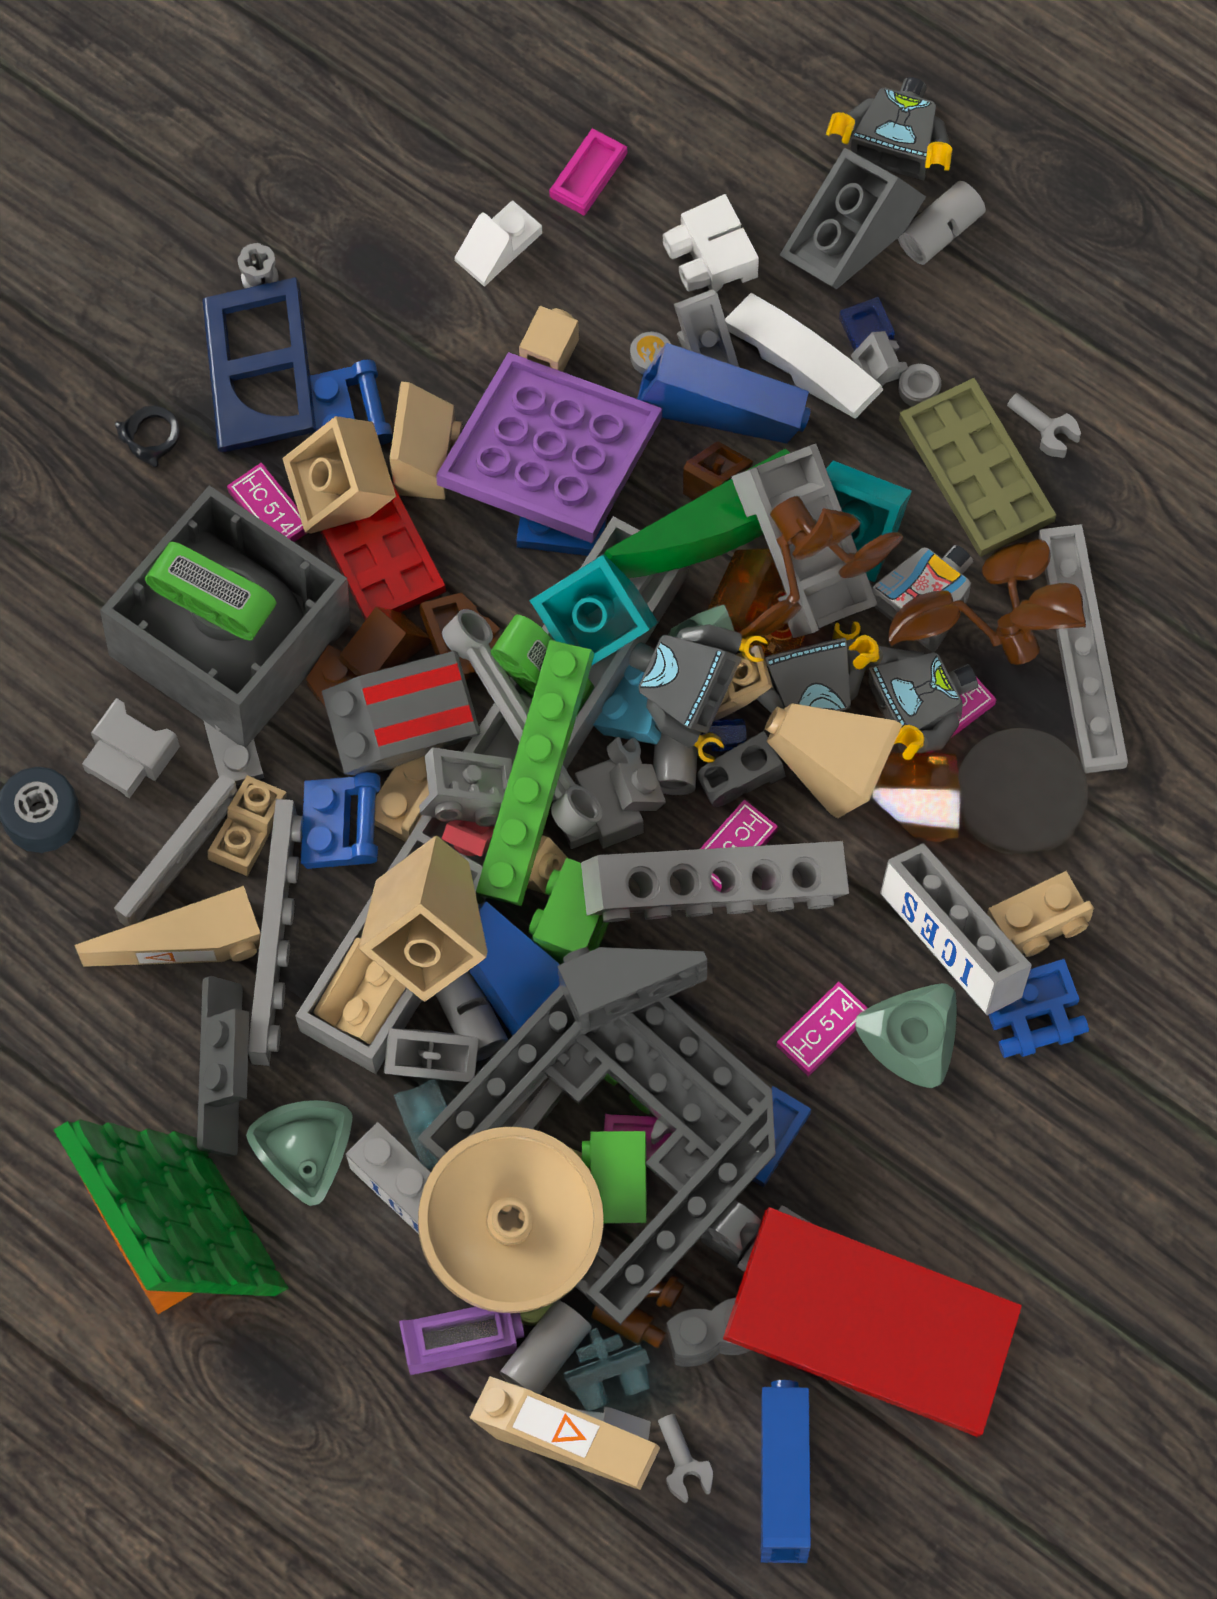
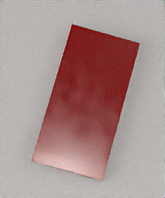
(872, 1322)

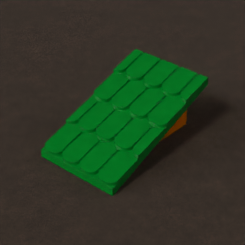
(169, 1213)

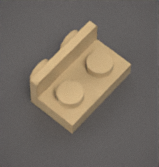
(400, 798)
(1042, 914)
(359, 996)

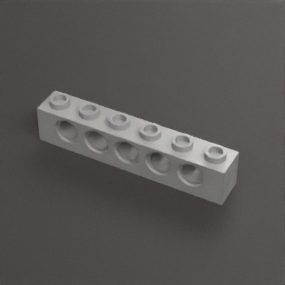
(819, 864)

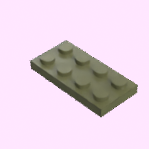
(977, 467)

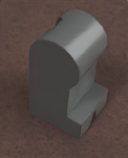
(740, 771)
(732, 1233)

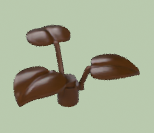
(809, 539)
(1047, 608)

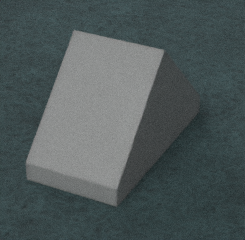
(431, 1054)

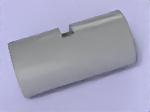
(942, 222)
(675, 766)
(472, 1015)
(546, 1348)

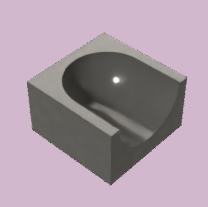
(206, 667)

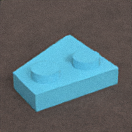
(626, 711)

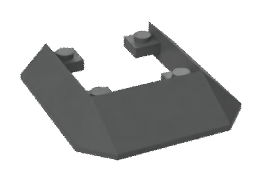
(675, 1071)

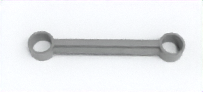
(469, 635)

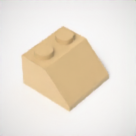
(421, 441)
(339, 474)

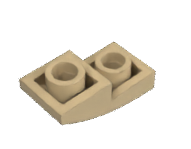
(747, 684)
(246, 826)

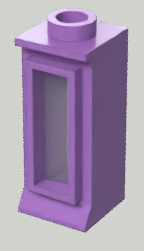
(459, 1338)

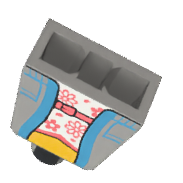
(924, 574)

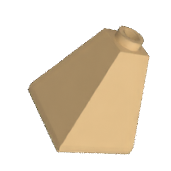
(833, 752)

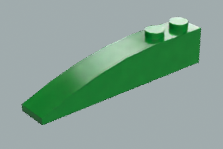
(689, 534)

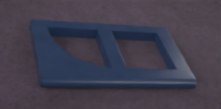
(235, 422)

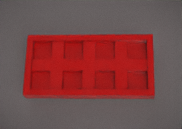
(384, 560)

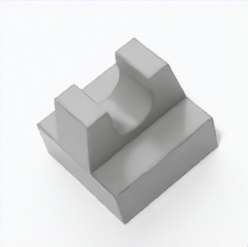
(878, 358)

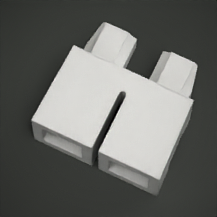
(716, 244)

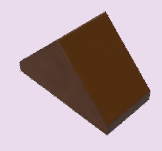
(711, 469)
(383, 642)

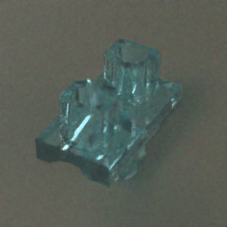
(418, 1110)
(626, 1364)

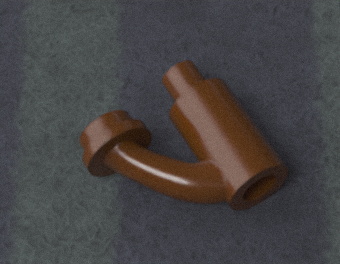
(639, 1324)

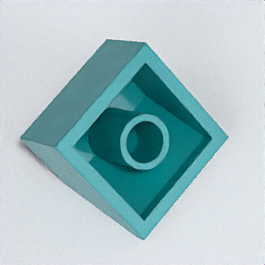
(872, 500)
(595, 609)

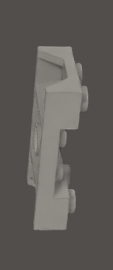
(822, 591)

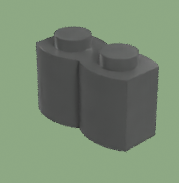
(698, 1335)

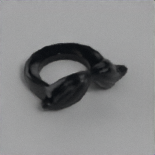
(150, 454)

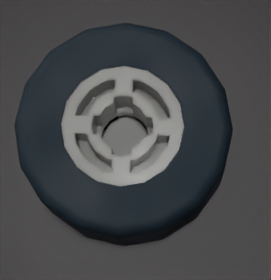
(47, 823)

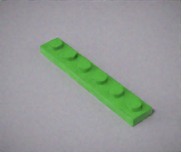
(535, 773)

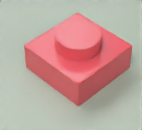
(468, 837)

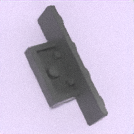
(222, 1065)

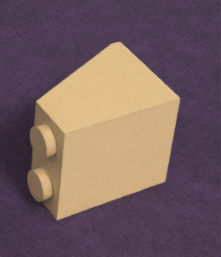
(425, 920)

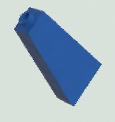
(722, 396)
(515, 973)
(785, 1473)

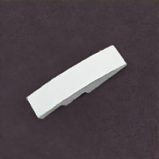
(804, 355)

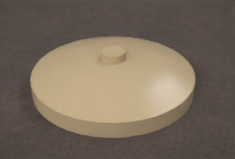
(510, 1219)

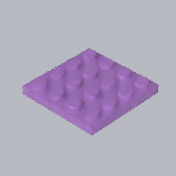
(549, 447)

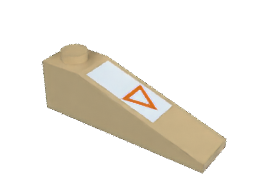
(199, 932)
(563, 1433)

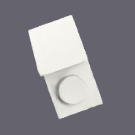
(497, 242)

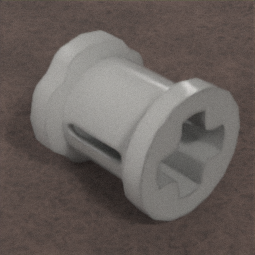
(263, 259)

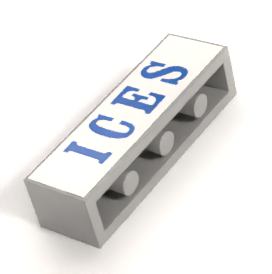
(955, 929)
(390, 1172)

